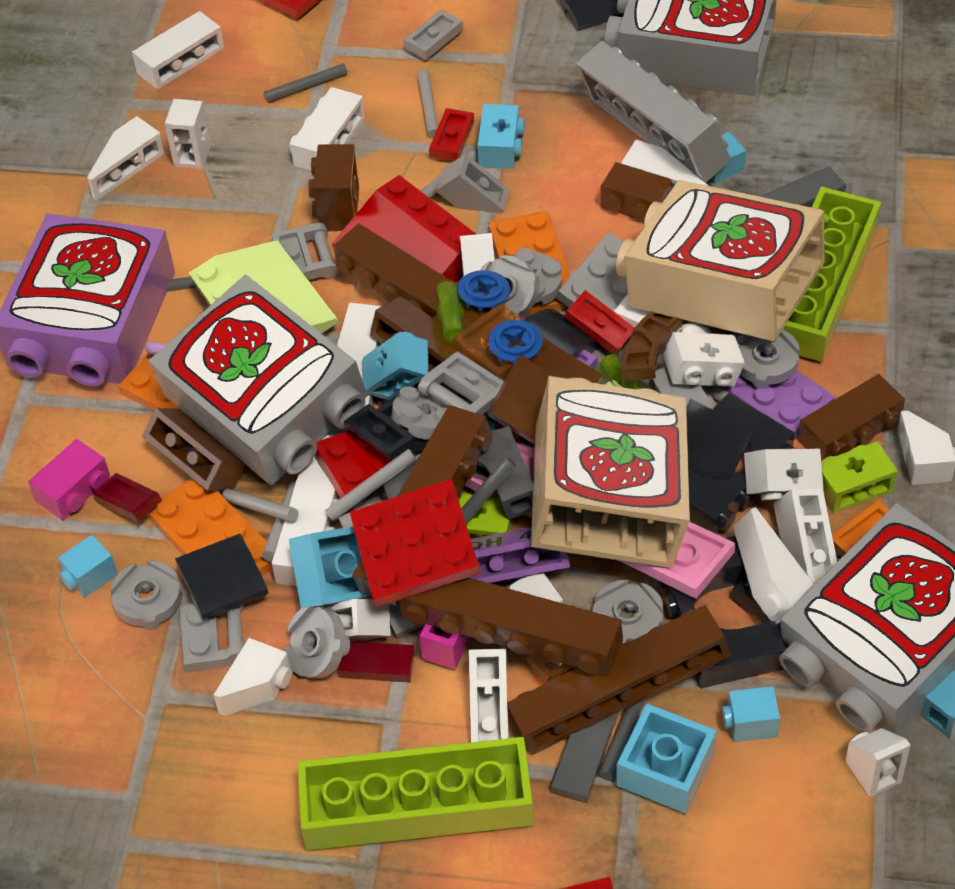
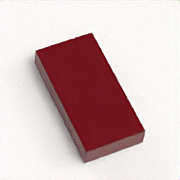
(127, 497)
(378, 661)

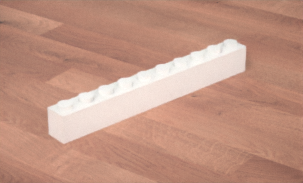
(313, 489)

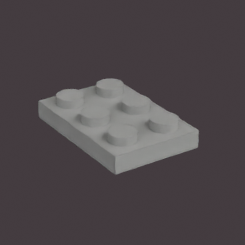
(597, 276)

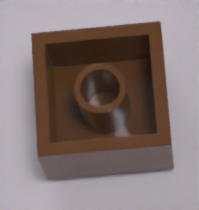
(334, 185)

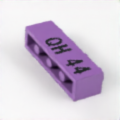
(511, 556)

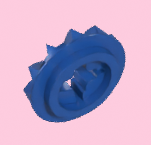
(490, 283)
(512, 332)

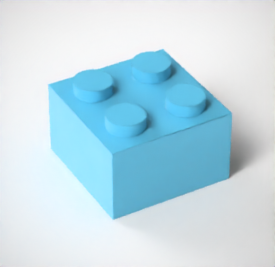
(325, 566)
(666, 758)

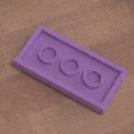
(783, 401)

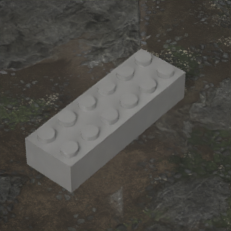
(654, 110)

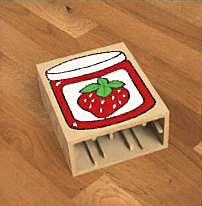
(724, 259)
(610, 472)

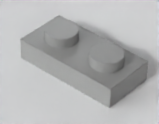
(433, 34)

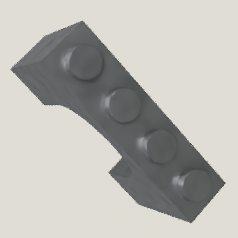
(514, 491)

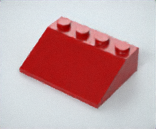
(414, 225)

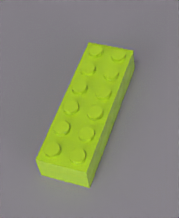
(848, 234)
(414, 793)

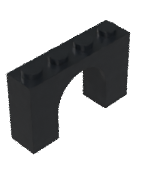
(717, 501)
(752, 648)

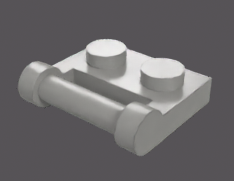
(295, 245)
(465, 378)
(201, 638)

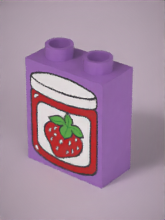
(85, 299)

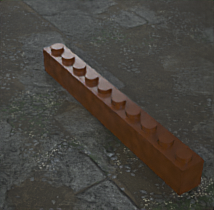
(396, 274)

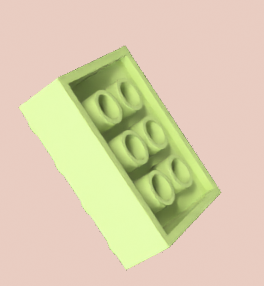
(271, 269)

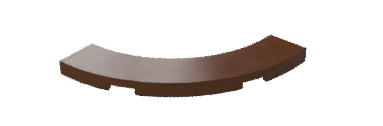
(645, 345)

